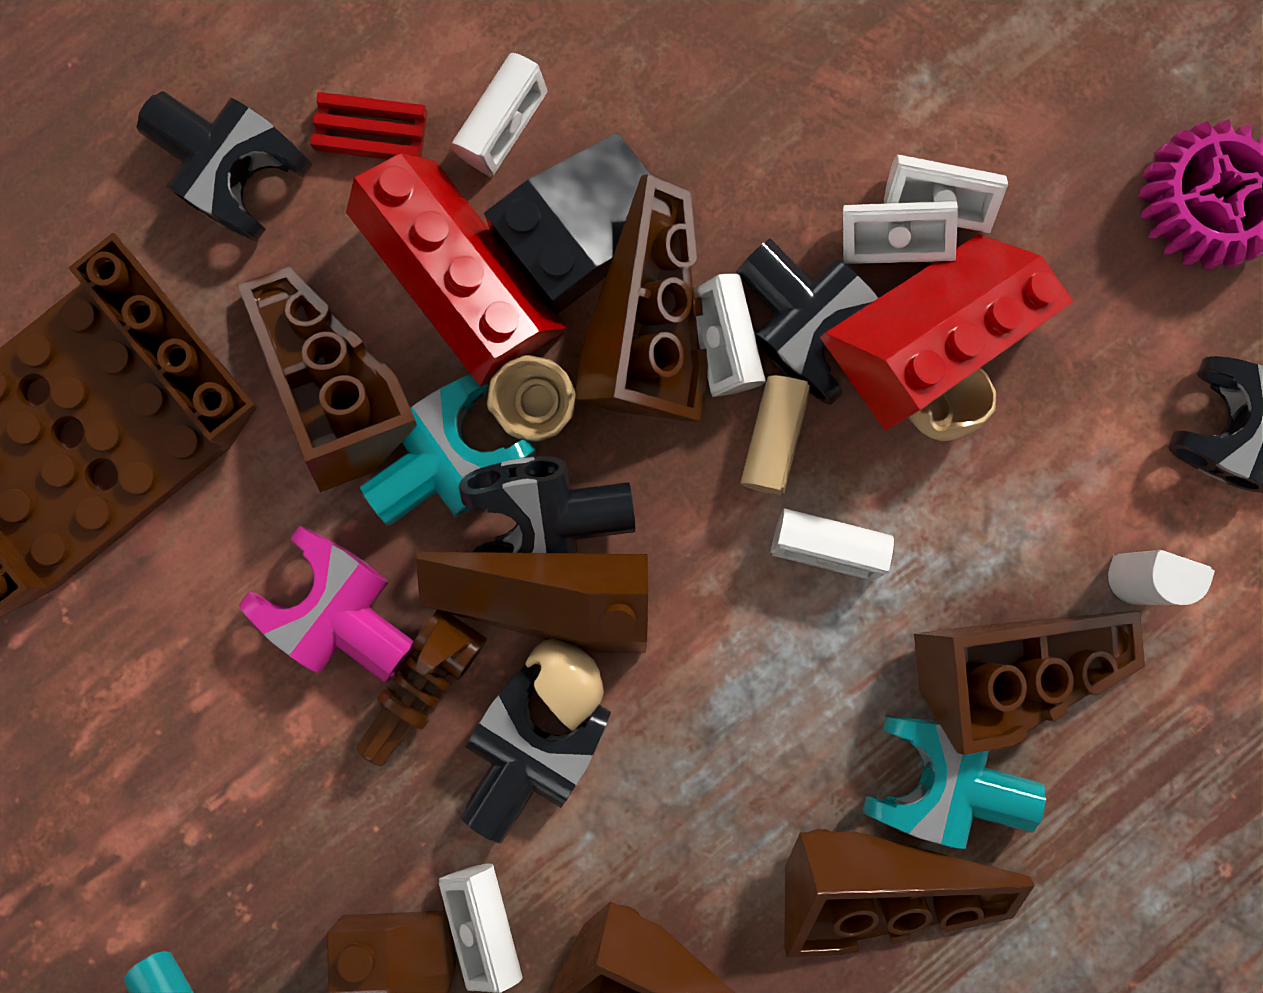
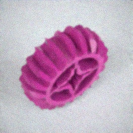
(1204, 225)

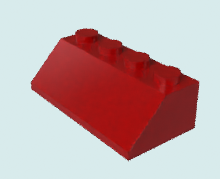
(450, 264)
(943, 325)

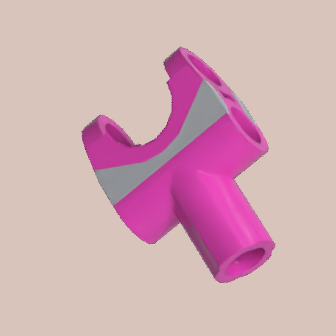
(333, 613)

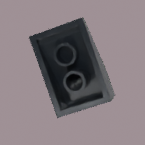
(569, 220)

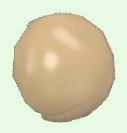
(531, 398)
(959, 409)
(567, 680)

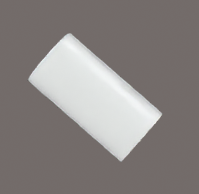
(500, 114)
(976, 191)
(900, 232)
(728, 336)
(832, 545)
(1158, 578)
(480, 929)

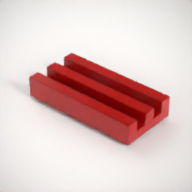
(367, 107)

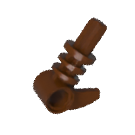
(444, 649)

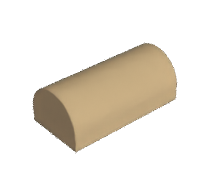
(775, 434)

